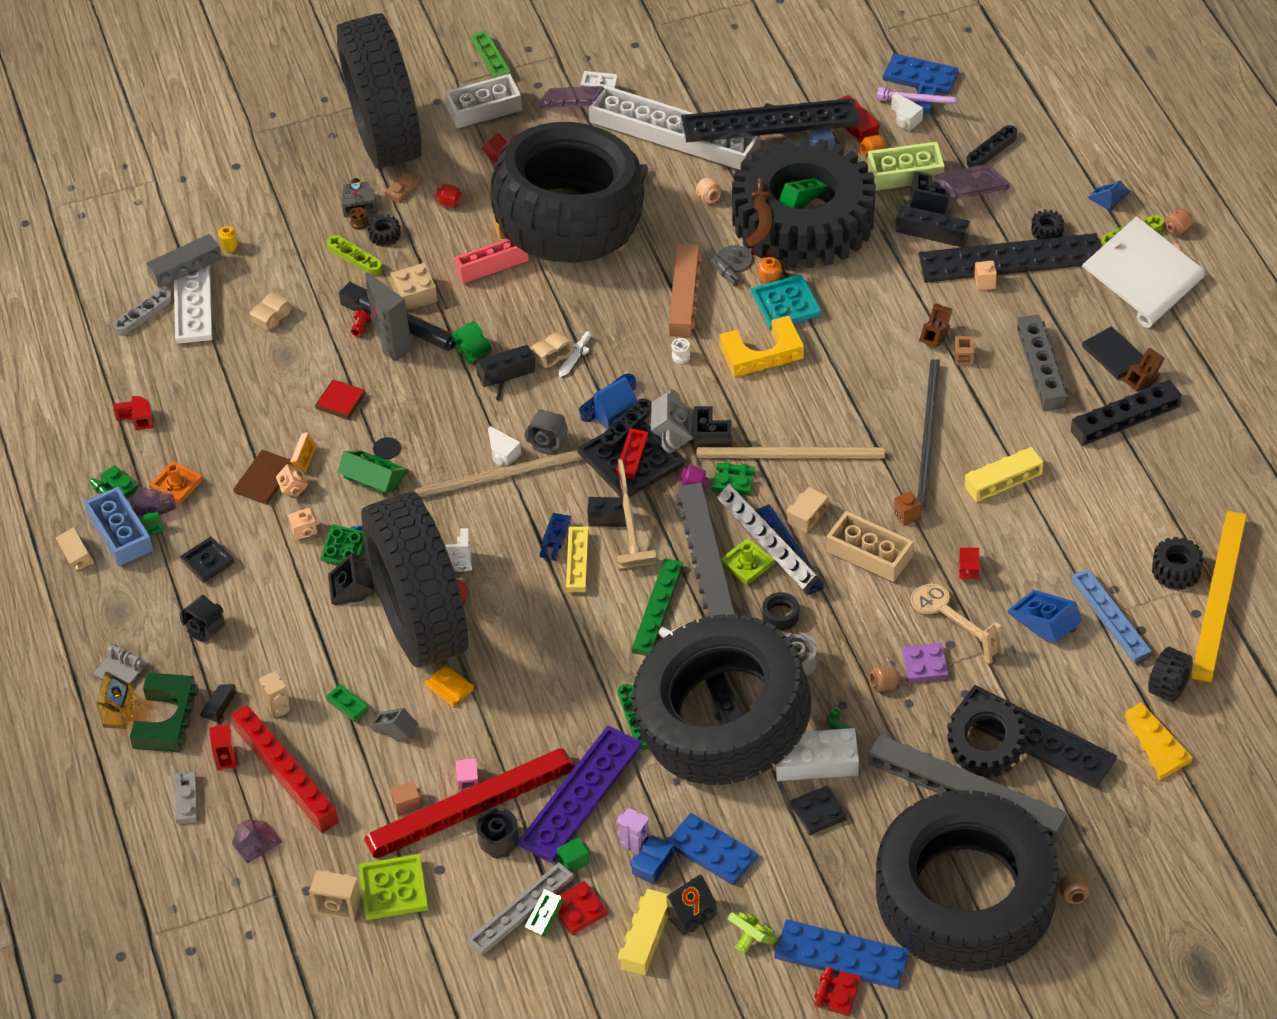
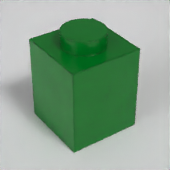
(573, 855)

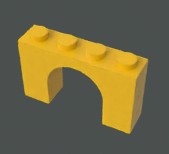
(746, 361)

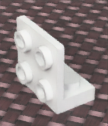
(461, 553)

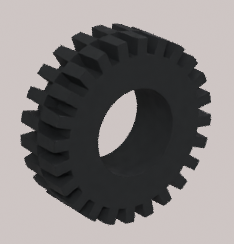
(806, 232)

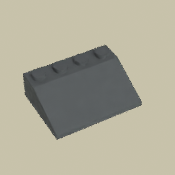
(388, 318)

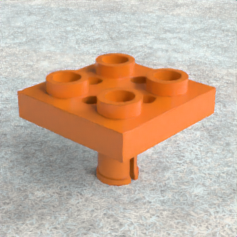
(175, 477)

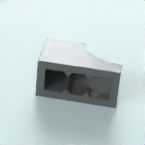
(395, 723)

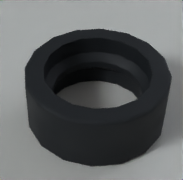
(785, 599)

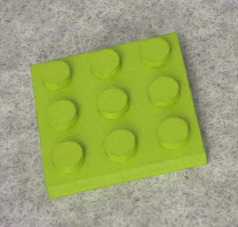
(393, 887)

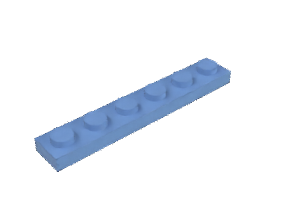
(1111, 616)

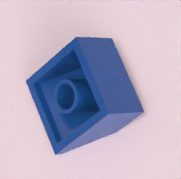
(613, 402)

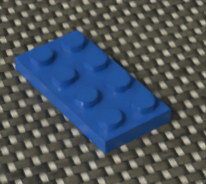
(913, 71)
(712, 849)

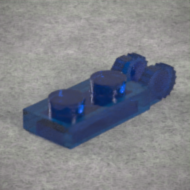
(555, 534)

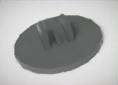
(737, 256)

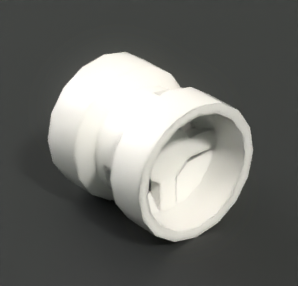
(680, 351)

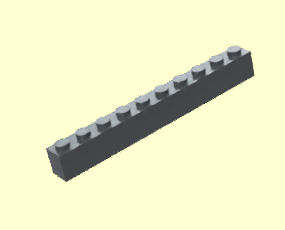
(705, 550)
(944, 777)

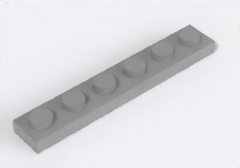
(518, 910)

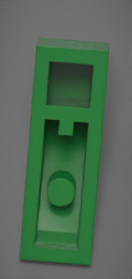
(801, 193)

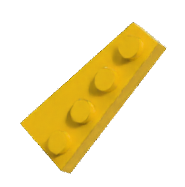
(1160, 746)

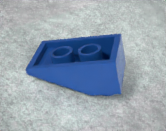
(1046, 615)

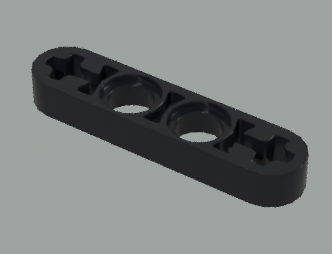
(979, 158)
(619, 437)

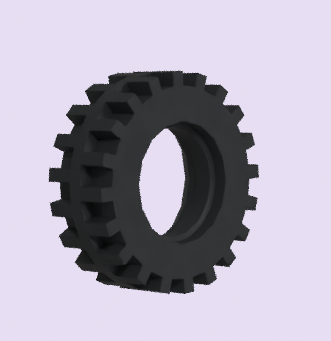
(994, 759)

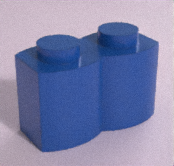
(652, 859)

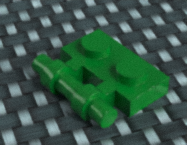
(114, 478)
(740, 482)

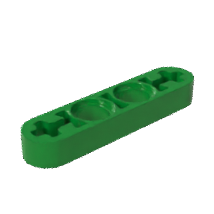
(630, 716)

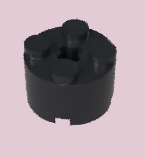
(202, 618)
(497, 832)

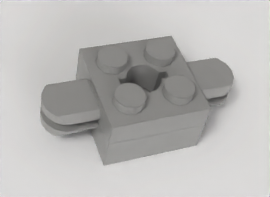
(672, 421)

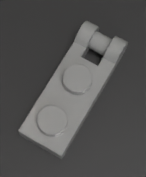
(186, 798)

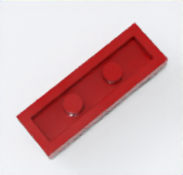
(633, 452)

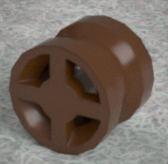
(358, 218)

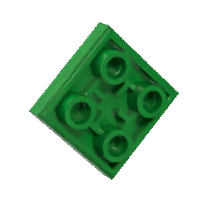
(341, 543)

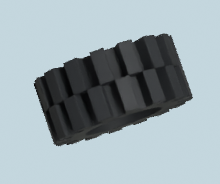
(1047, 218)
(386, 237)

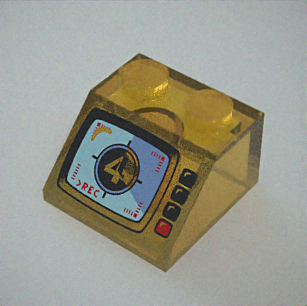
(115, 702)

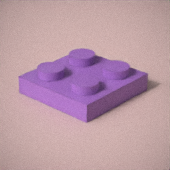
(925, 662)

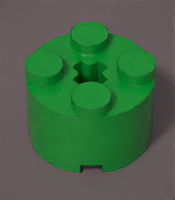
(471, 342)

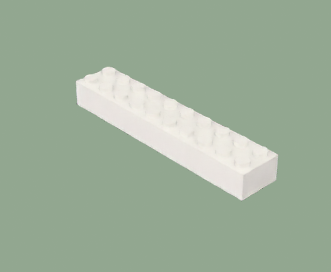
(663, 126)

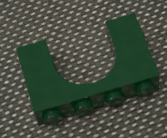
(168, 734)

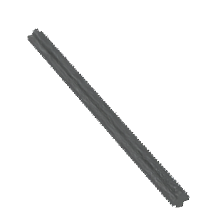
(928, 432)

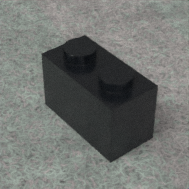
(606, 512)

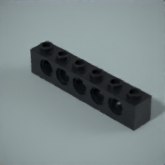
(1125, 412)

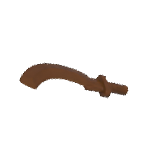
(764, 213)

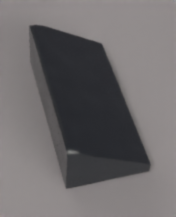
(219, 702)

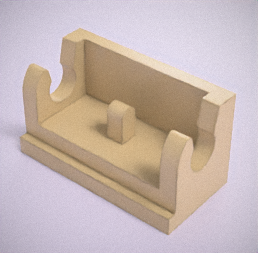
(74, 549)

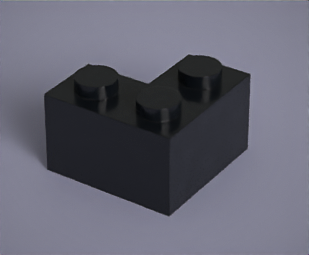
(927, 195)
(709, 431)

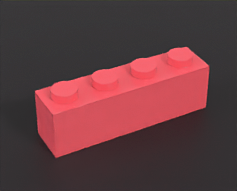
(488, 260)

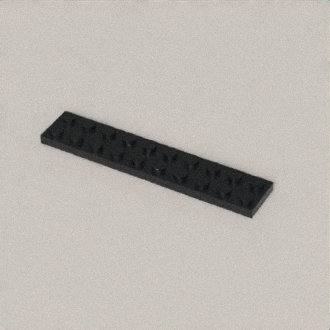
(769, 120)
(1009, 257)

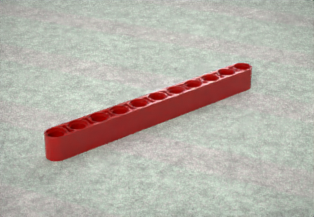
(468, 803)

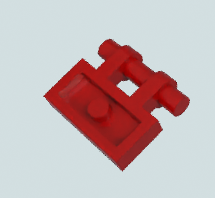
(843, 994)

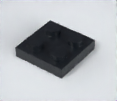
(207, 559)
(818, 810)

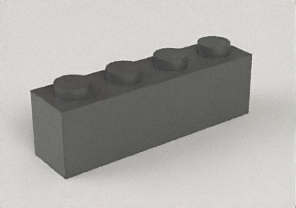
(184, 260)

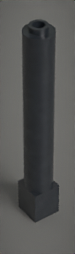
(356, 298)

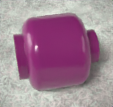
(694, 475)

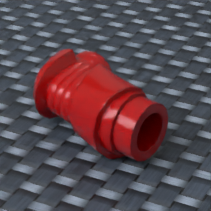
(360, 324)

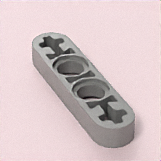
(126, 324)

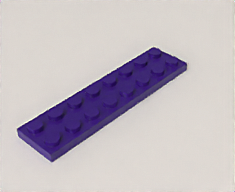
(580, 793)

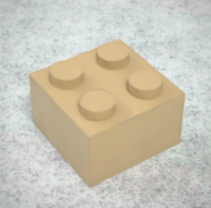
(414, 286)
(335, 895)

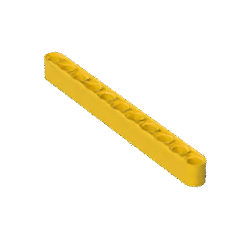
(1218, 597)

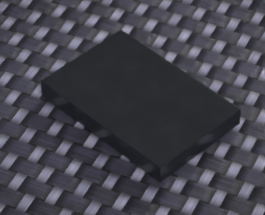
(1113, 352)

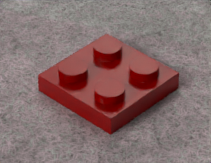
(580, 908)

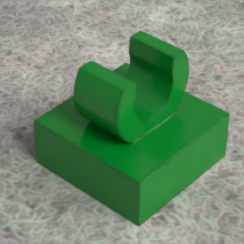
(151, 523)

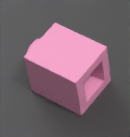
(467, 773)

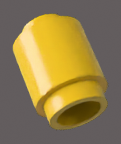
(228, 239)

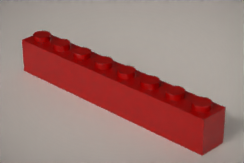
(284, 768)

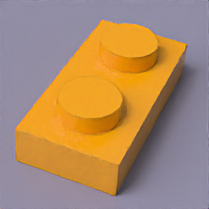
(304, 452)

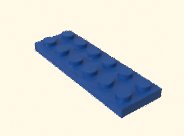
(825, 948)

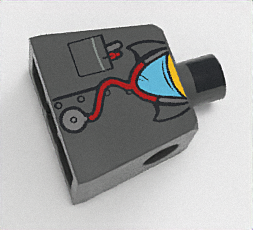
(358, 195)

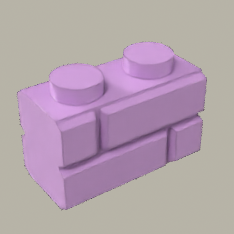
(633, 830)

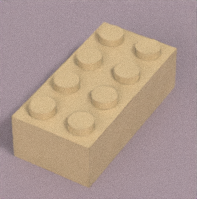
(869, 546)

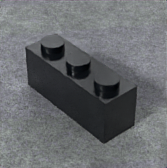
(505, 365)

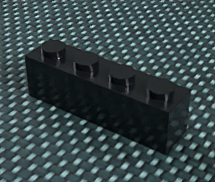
(932, 226)

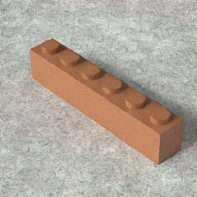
(684, 290)

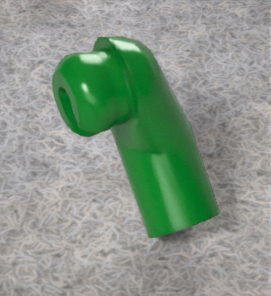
(834, 720)

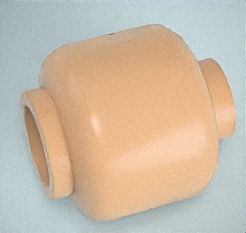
(708, 190)

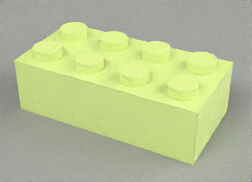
(897, 165)

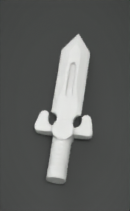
(579, 348)

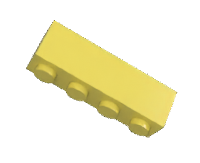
(1003, 474)
(645, 933)

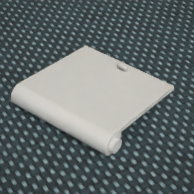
(1144, 270)

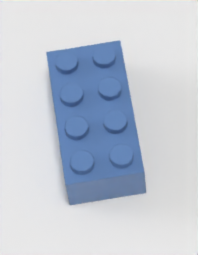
(118, 526)

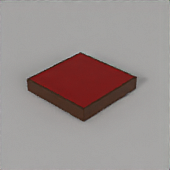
(340, 399)

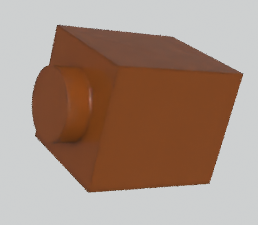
(907, 508)

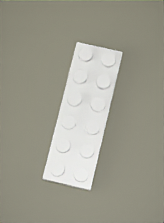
(193, 307)

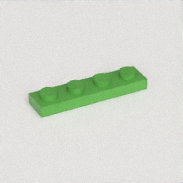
(490, 54)

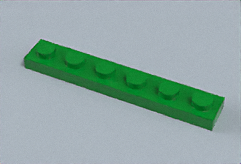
(657, 606)

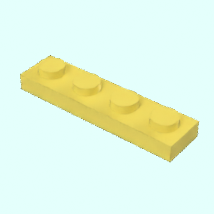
(577, 559)

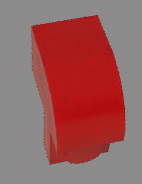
(494, 146)
(137, 410)
(968, 563)

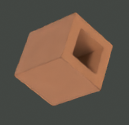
(406, 797)

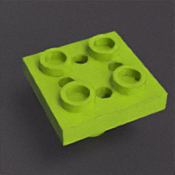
(747, 556)
(753, 931)

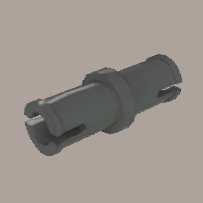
(726, 270)

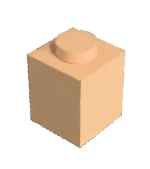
(985, 275)

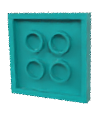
(786, 298)

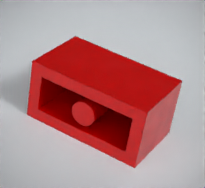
(223, 747)

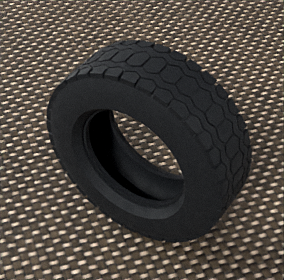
(379, 90)
(415, 579)
(742, 745)
(961, 936)

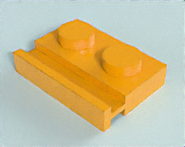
(449, 685)

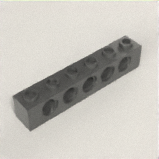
(1041, 362)

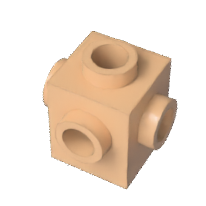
(291, 480)
(303, 523)

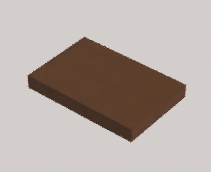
(260, 478)

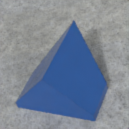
(1109, 194)

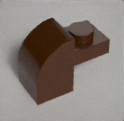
(938, 326)
(1145, 373)

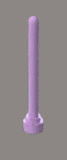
(885, 94)

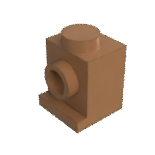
(964, 350)

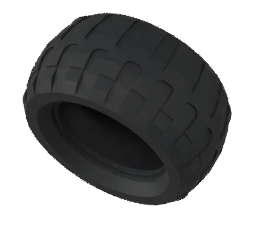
(561, 224)

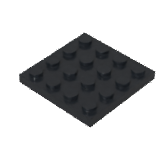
(653, 465)

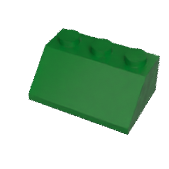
(371, 470)

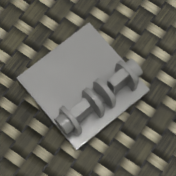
(121, 664)

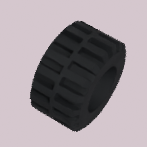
(1177, 551)
(1170, 674)

